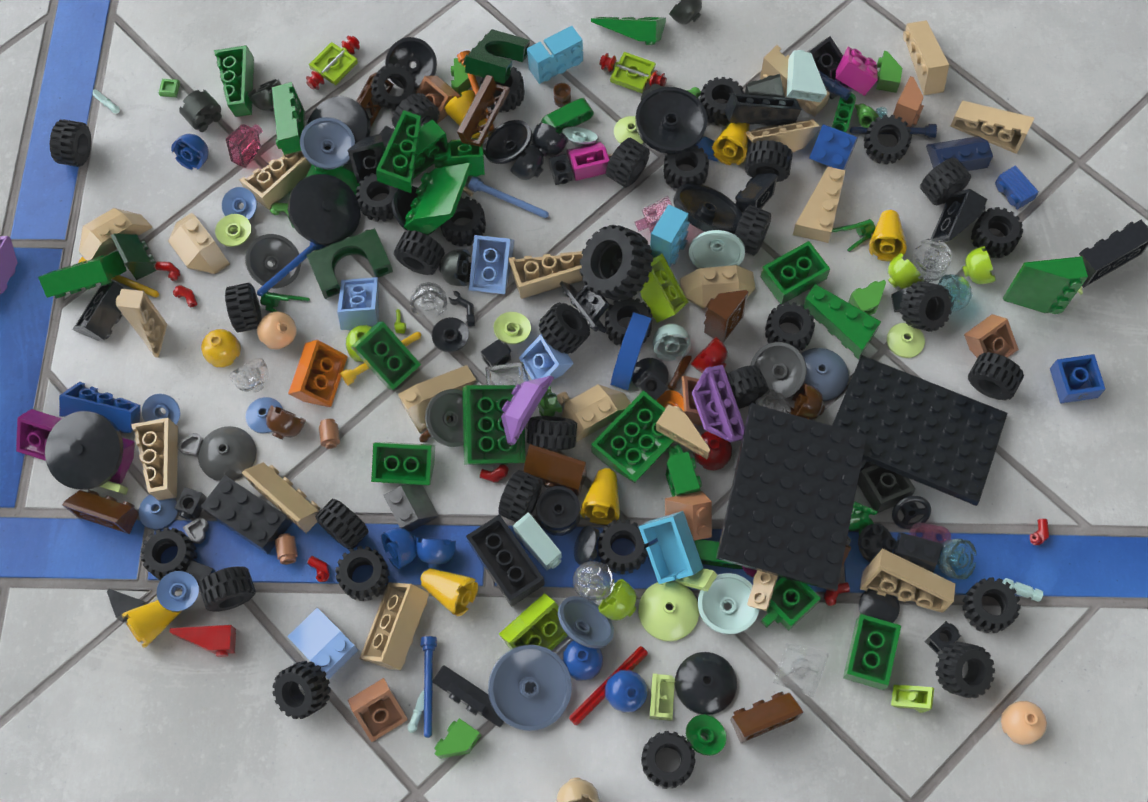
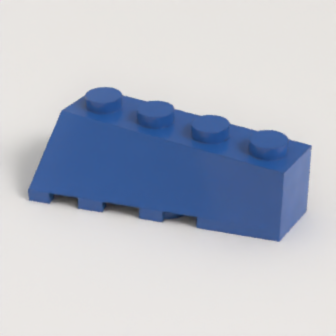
(119, 410)

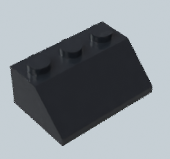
(100, 313)

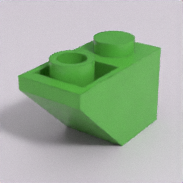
(889, 73)
(461, 81)
(869, 297)
(458, 741)

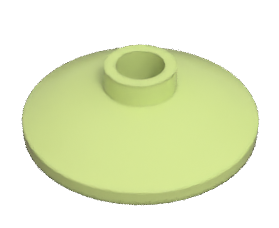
(622, 130)
(230, 224)
(512, 321)
(903, 347)

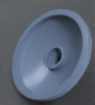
(324, 133)
(833, 379)
(584, 622)

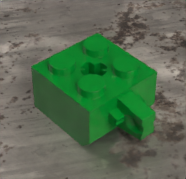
(462, 153)
(681, 472)
(790, 612)

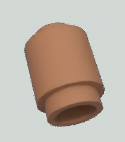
(329, 433)
(286, 549)

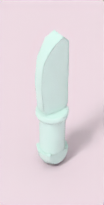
(106, 102)
(417, 713)

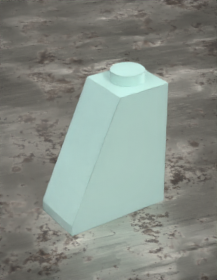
(804, 78)
(537, 542)

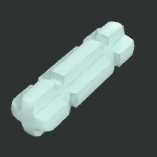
(1025, 590)

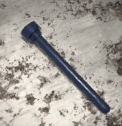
(929, 131)

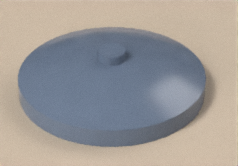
(529, 687)

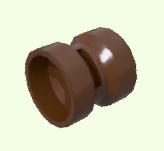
(562, 94)

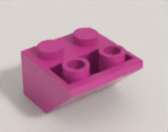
(857, 71)
(588, 160)

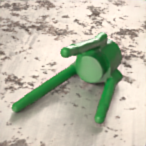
(863, 229)
(272, 300)

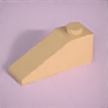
(678, 427)

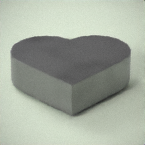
(190, 445)
(196, 530)

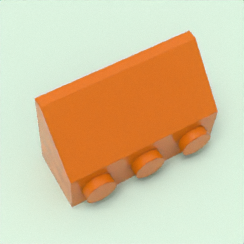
(318, 374)

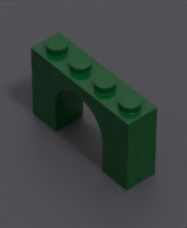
(486, 56)
(364, 244)

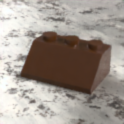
(725, 313)
(555, 469)
(102, 510)
(765, 716)

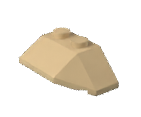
(793, 135)
(96, 235)
(196, 246)
(709, 282)
(595, 409)

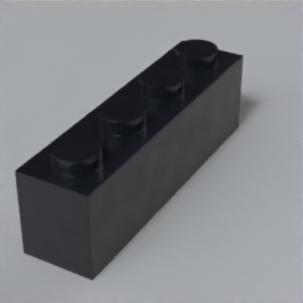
(762, 109)

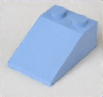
(490, 264)
(358, 303)
(322, 643)

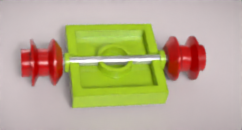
(333, 63)
(632, 71)

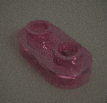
(929, 532)

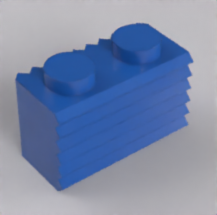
(1016, 187)

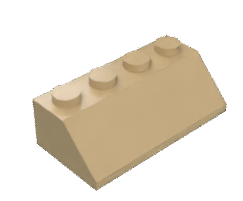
(282, 495)
(394, 625)

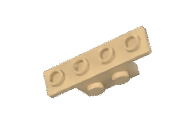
(762, 590)

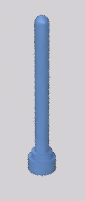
(478, 185)

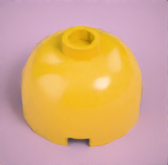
(220, 348)

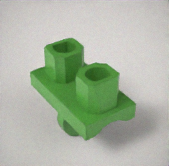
(549, 404)

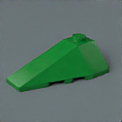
(644, 29)

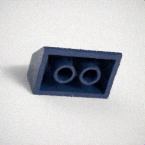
(972, 152)

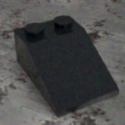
(827, 59)
(958, 213)

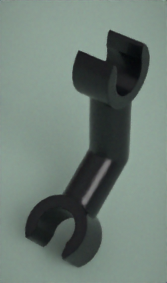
(468, 305)

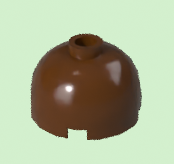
(808, 403)
(283, 422)

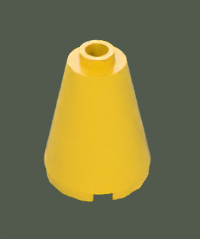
(458, 107)
(732, 144)
(888, 237)
(602, 498)
(450, 589)
(149, 621)

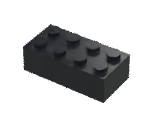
(1115, 251)
(246, 514)
(505, 560)

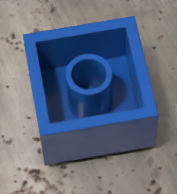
(833, 147)
(1077, 378)

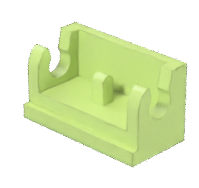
(662, 697)

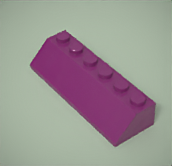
(35, 428)

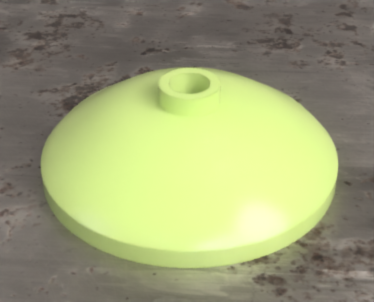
(664, 623)

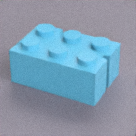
(566, 52)
(670, 234)
(675, 550)

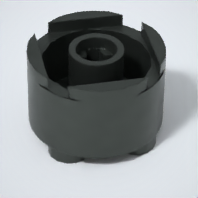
(200, 110)

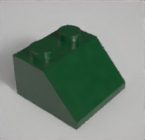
(134, 254)

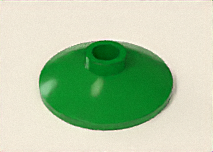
(711, 730)

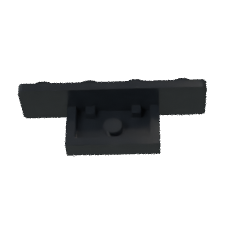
(589, 304)
(467, 693)

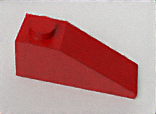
(214, 639)

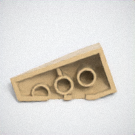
(418, 396)

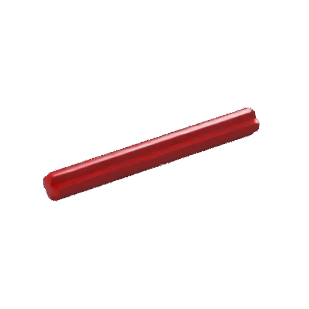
(599, 694)

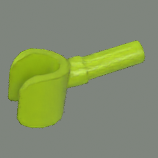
(399, 327)

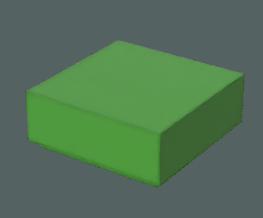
(169, 88)

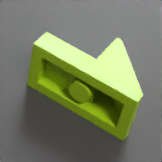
(913, 697)

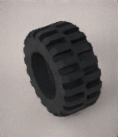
(634, 265)

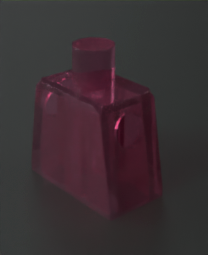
(244, 144)
(652, 214)

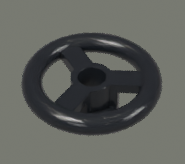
(911, 510)

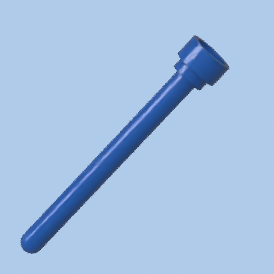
(288, 268)
(428, 644)

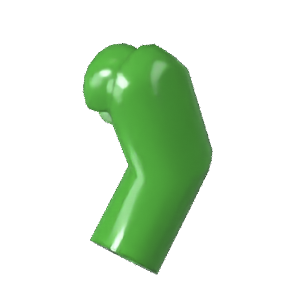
(277, 207)

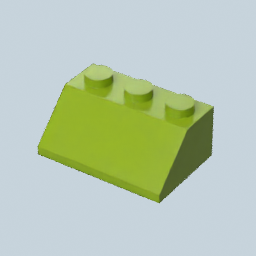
(663, 291)
(536, 626)

